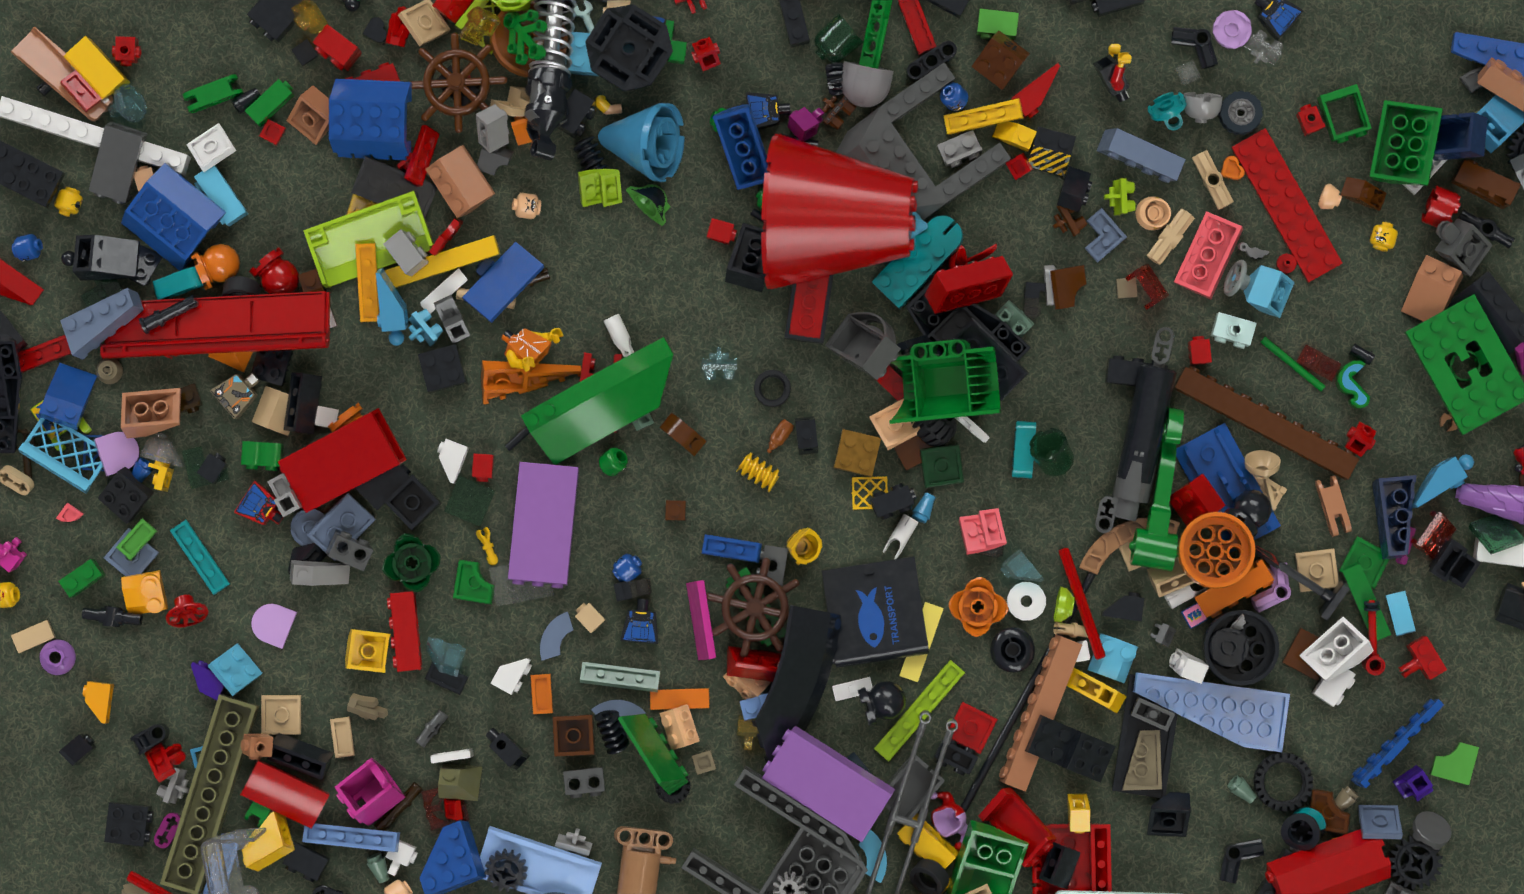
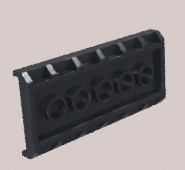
(1127, 741)

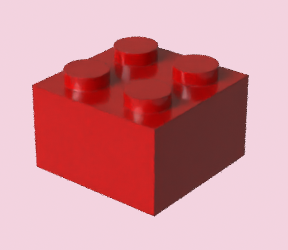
(338, 48)
(1196, 499)

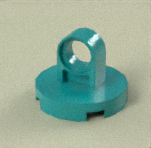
(1167, 107)

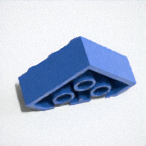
(452, 861)

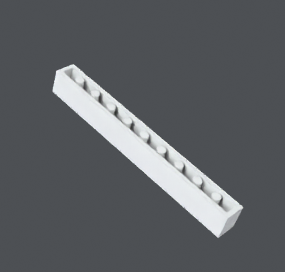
(85, 133)

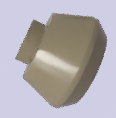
(114, 372)

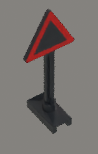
(1331, 598)

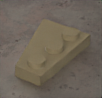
(1145, 763)

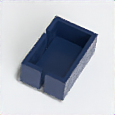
(1461, 136)

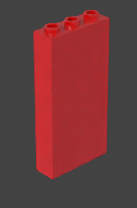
(342, 460)

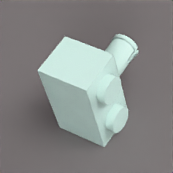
(1233, 330)

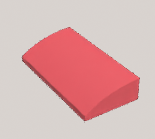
(1208, 255)

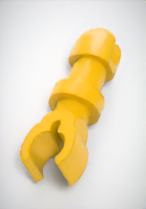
(487, 546)

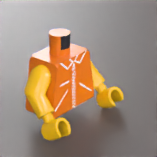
(529, 347)

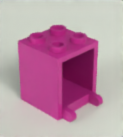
(373, 785)

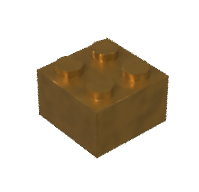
(857, 453)

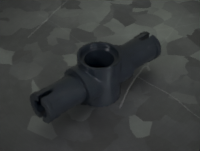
(1495, 232)
(112, 616)

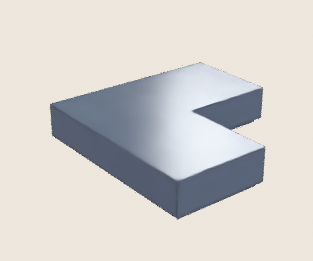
(1109, 235)

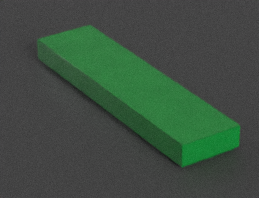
(1362, 592)

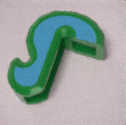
(1349, 386)

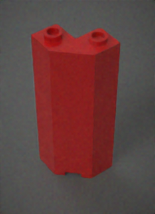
(1331, 867)

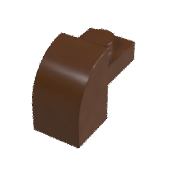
(683, 434)

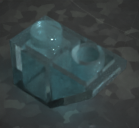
(446, 656)

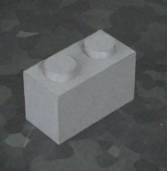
(492, 128)
(406, 252)

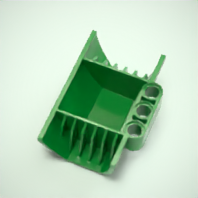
(948, 383)

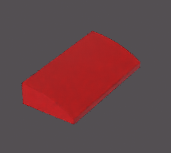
(285, 794)

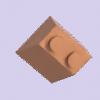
(311, 115)

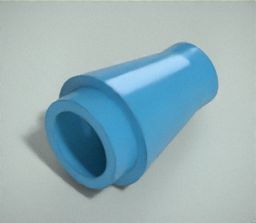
(924, 508)

